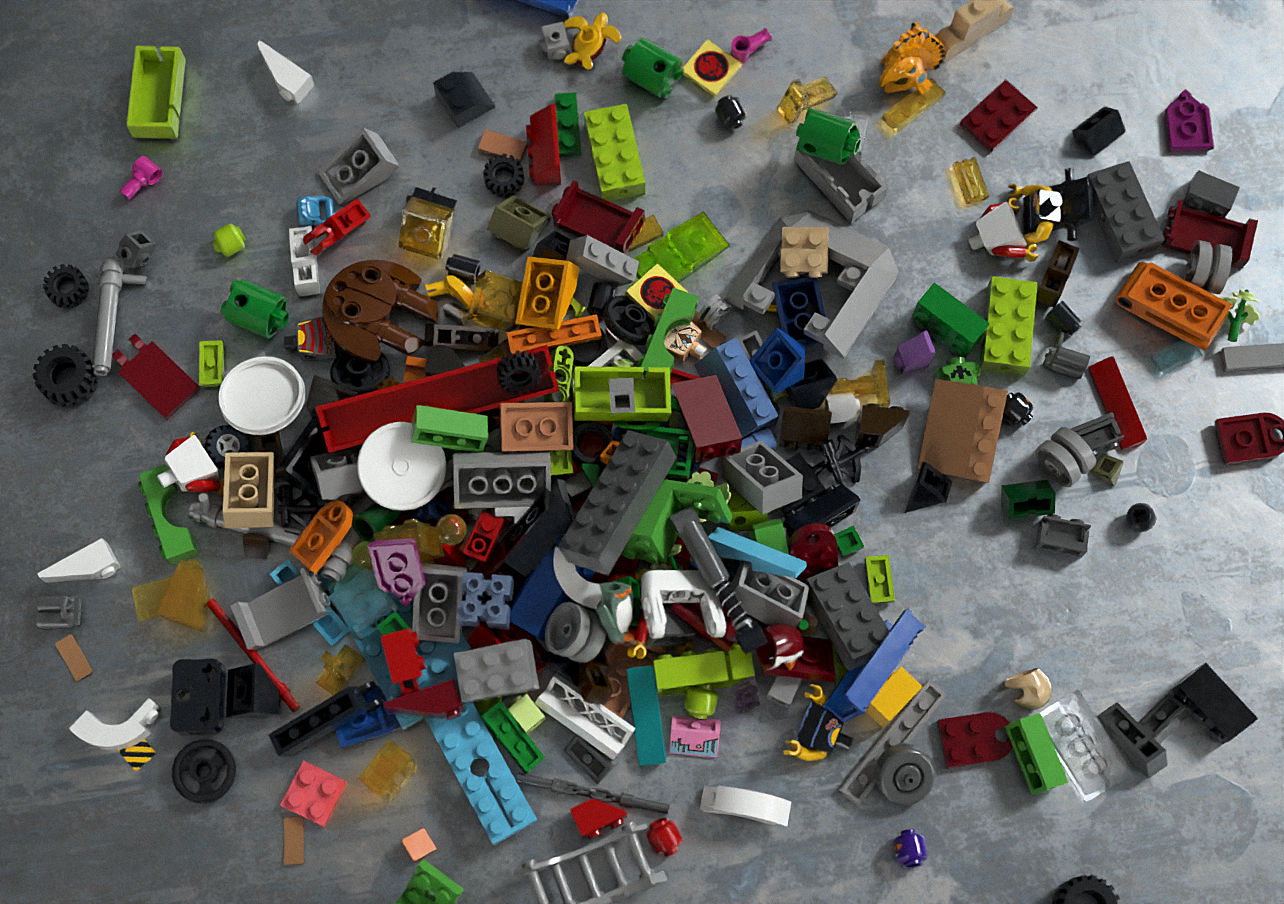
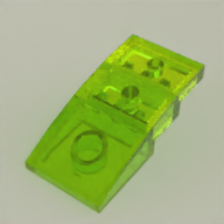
(684, 248)

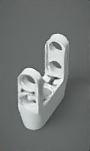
(679, 587)

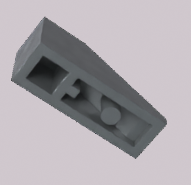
(1134, 740)

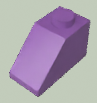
(914, 354)

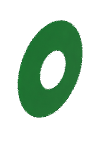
(649, 424)

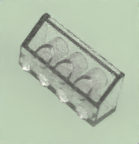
(1084, 746)

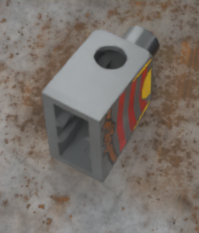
(313, 341)

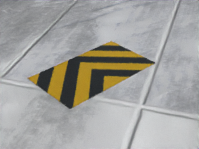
(138, 754)

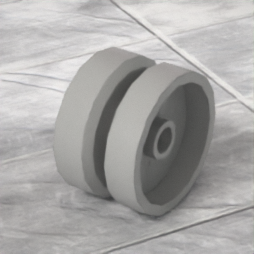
(1209, 266)
(1065, 457)
(575, 632)

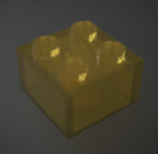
(426, 228)
(495, 301)
(388, 771)

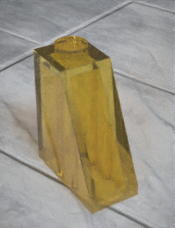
(187, 596)

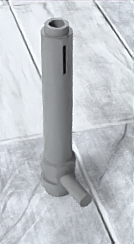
(110, 285)
(212, 515)
(342, 555)

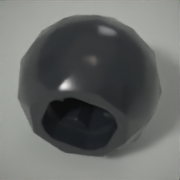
(1141, 517)

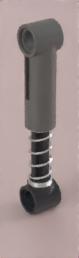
(690, 530)

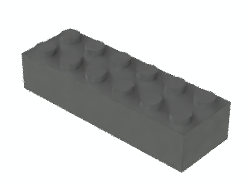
(617, 502)

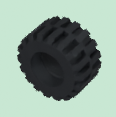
(53, 363)
(1086, 884)

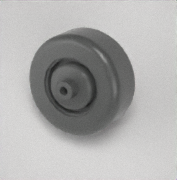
(904, 774)

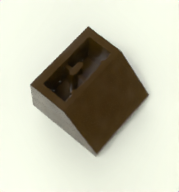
(879, 424)

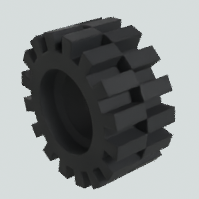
(500, 164)
(60, 275)
(518, 382)

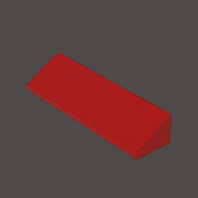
(1118, 401)

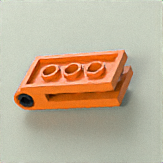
(1173, 304)

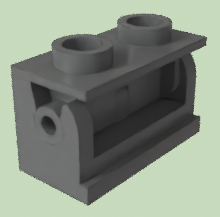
(1211, 194)
(1100, 433)
(1063, 535)

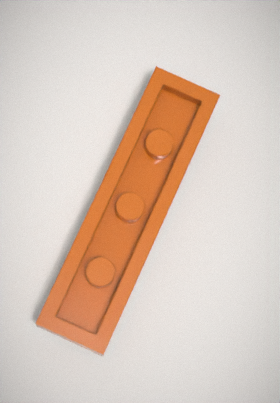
(569, 333)

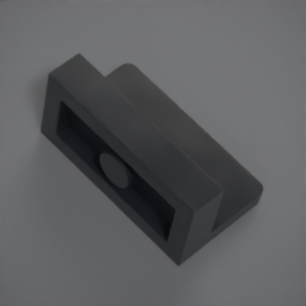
(1100, 129)

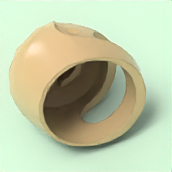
(1035, 686)

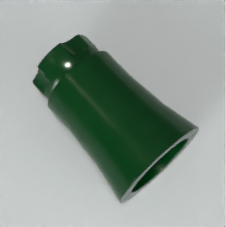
(373, 521)

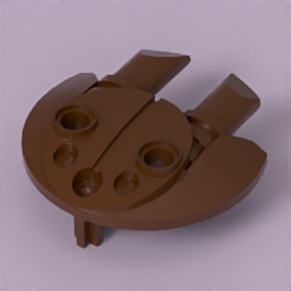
(372, 305)

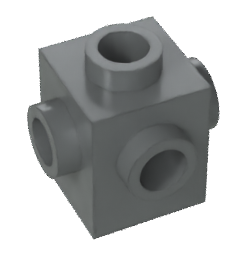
(135, 249)

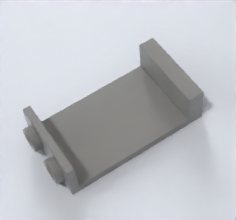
(282, 610)

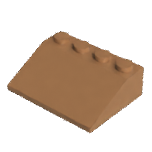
(963, 429)

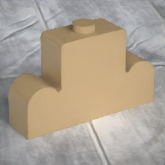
(971, 24)

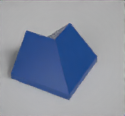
(779, 361)

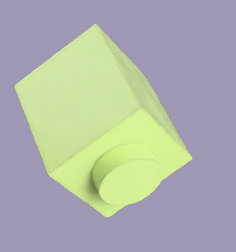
(526, 713)

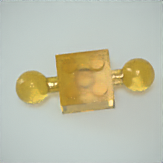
(449, 530)

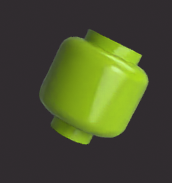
(228, 240)
(701, 701)

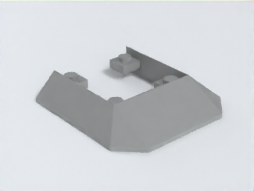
(867, 273)

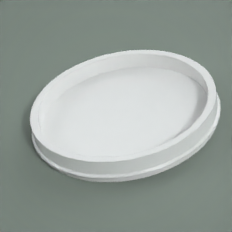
(261, 395)
(398, 471)

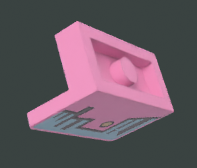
(694, 736)

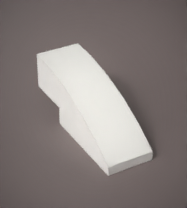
(304, 263)

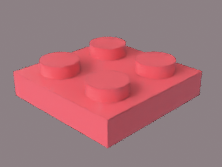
(313, 793)

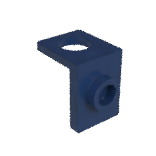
(429, 511)

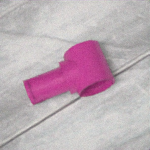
(749, 44)
(143, 173)

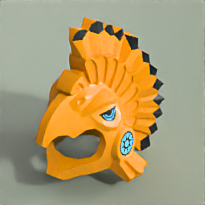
(909, 59)

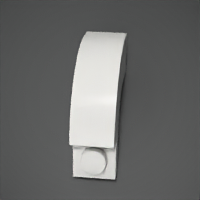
(578, 589)
(118, 736)
(746, 804)

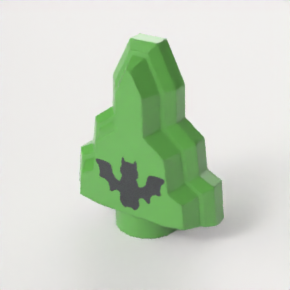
(959, 371)

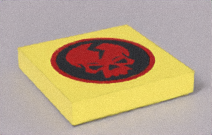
(711, 68)
(651, 291)

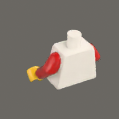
(1002, 233)
(190, 467)

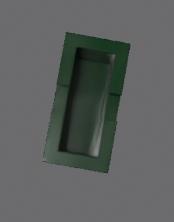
(1028, 498)

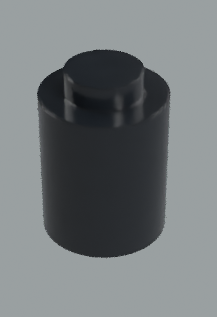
(463, 267)
(600, 295)
(1064, 319)

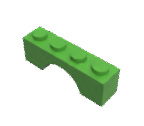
(677, 312)
(175, 541)

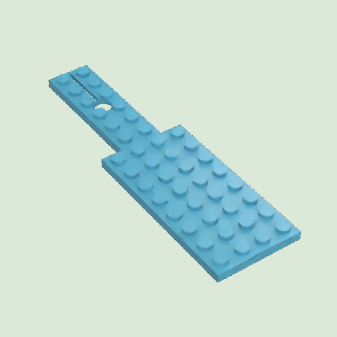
(460, 738)

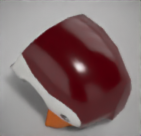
(783, 646)

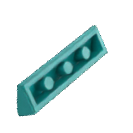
(646, 715)

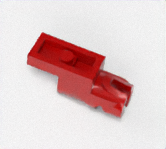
(338, 225)

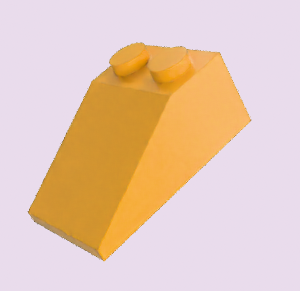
(546, 292)

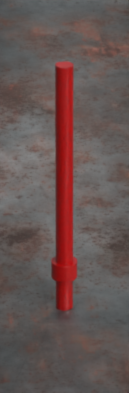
(284, 691)

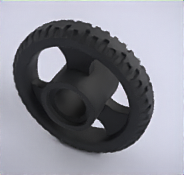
(627, 324)
(358, 372)
(184, 763)

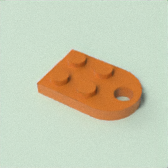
(323, 535)

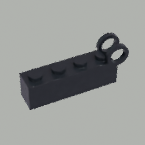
(323, 719)

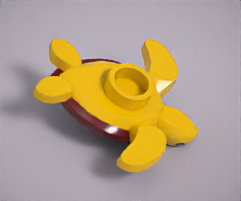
(590, 39)

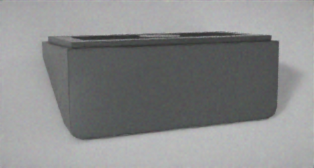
(1164, 718)
(590, 758)

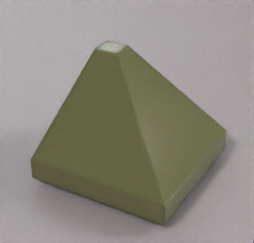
(1108, 469)

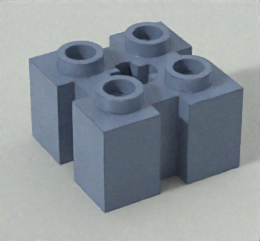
(496, 611)

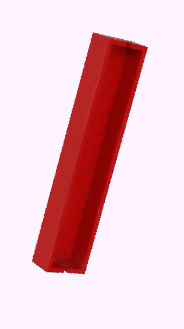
(462, 390)

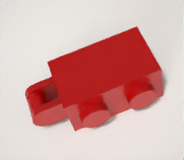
(403, 658)

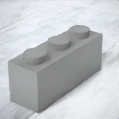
(602, 261)

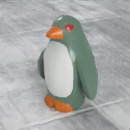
(616, 611)

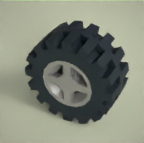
(232, 440)

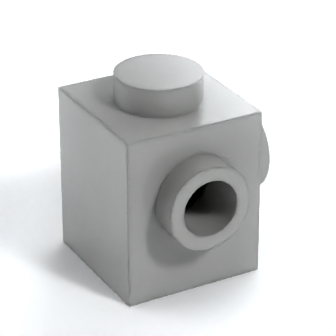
(555, 41)

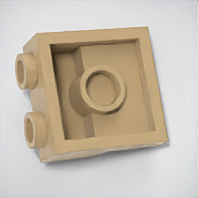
(804, 251)

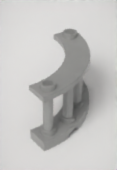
(623, 888)

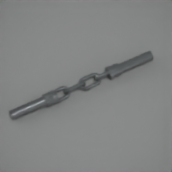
(625, 800)

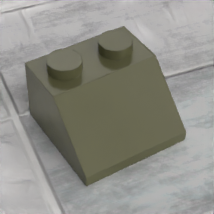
(518, 222)

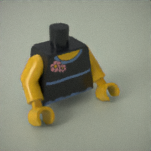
(1040, 211)
(818, 731)

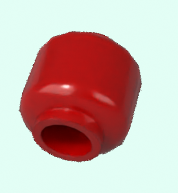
(664, 836)

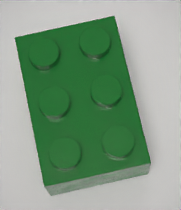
(949, 321)

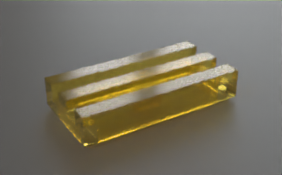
(977, 173)

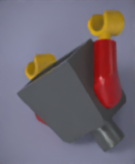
(677, 634)

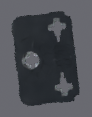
(205, 700)

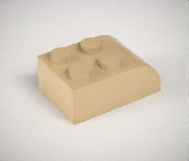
(249, 490)

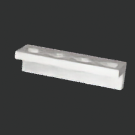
(582, 719)

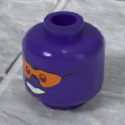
(910, 849)

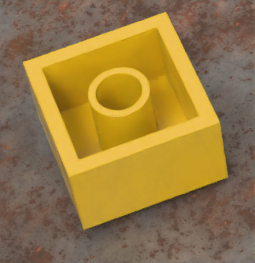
(893, 696)

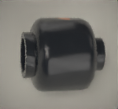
(730, 112)
(1017, 409)

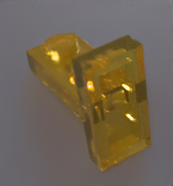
(801, 97)
(867, 385)
(339, 669)

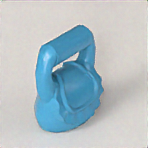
(308, 210)

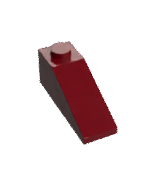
(433, 702)

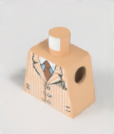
(684, 341)

